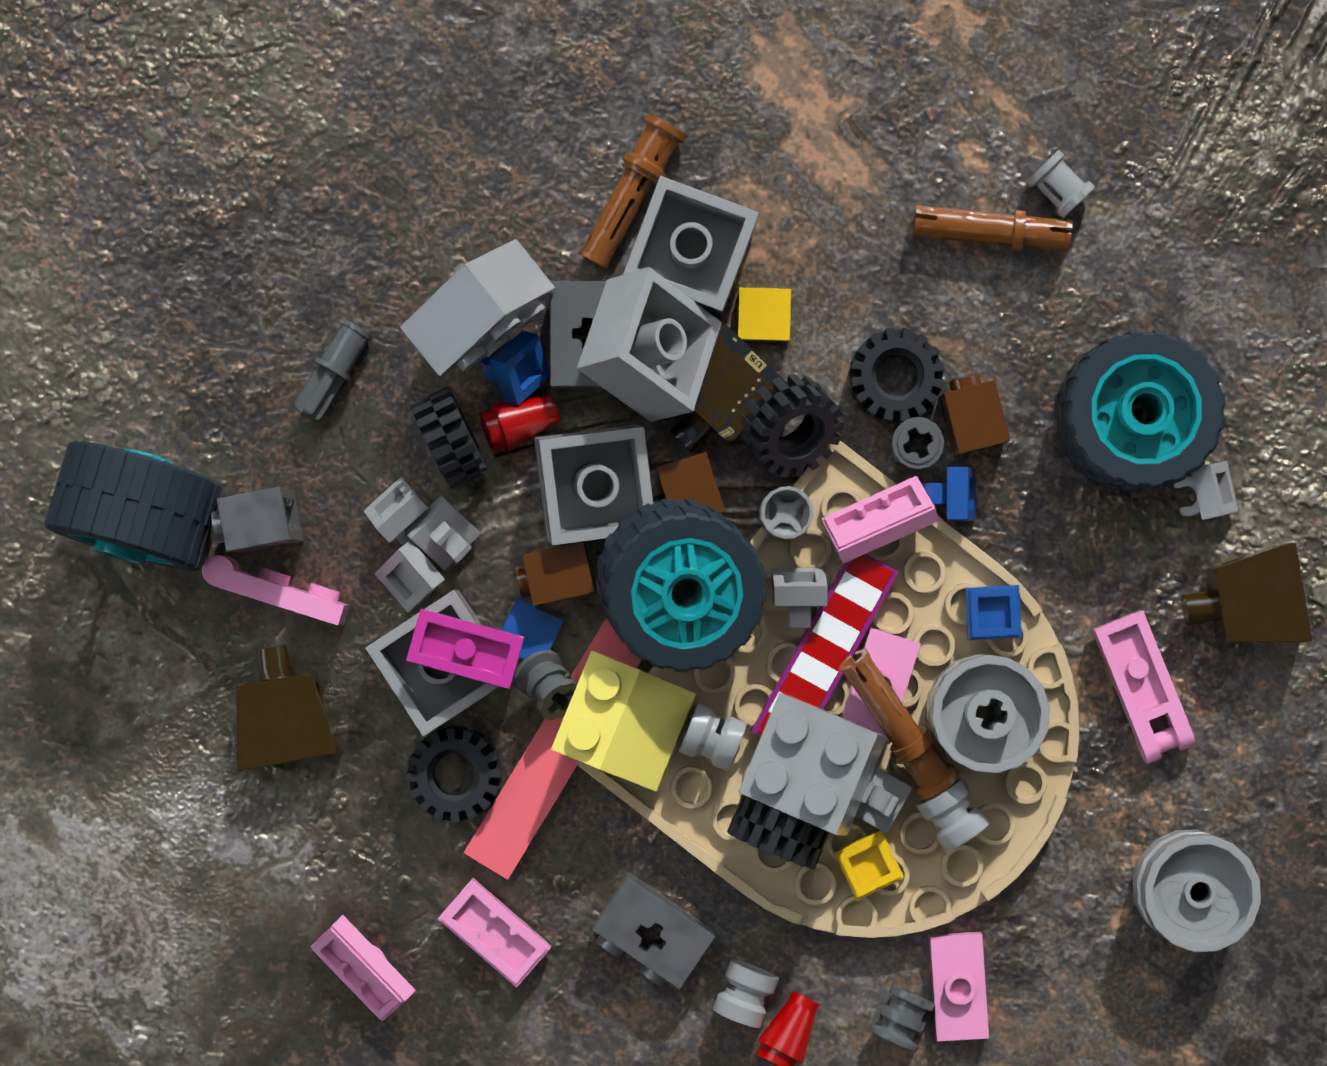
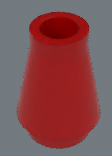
(511, 424)
(789, 1033)

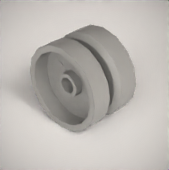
(1018, 717)
(1222, 909)

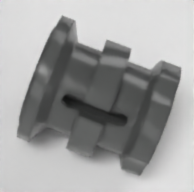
(919, 427)
(546, 683)
(902, 1018)

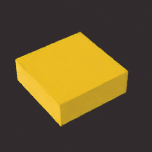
(764, 314)
(868, 864)

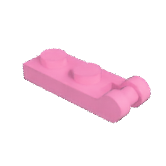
(274, 589)
(1143, 685)

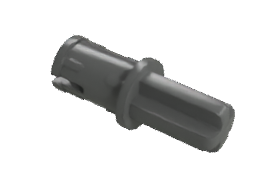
(332, 371)

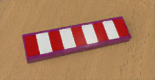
(833, 634)

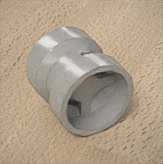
(792, 508)
(712, 737)
(953, 816)
(745, 995)

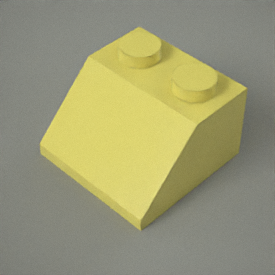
(624, 721)

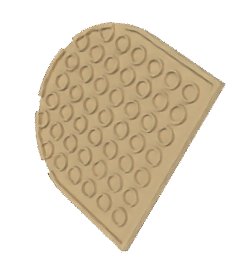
(921, 606)

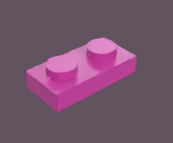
(465, 648)

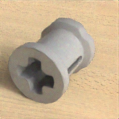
(1060, 184)

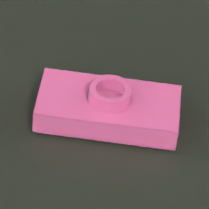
(880, 519)
(896, 661)
(494, 932)
(362, 968)
(958, 986)

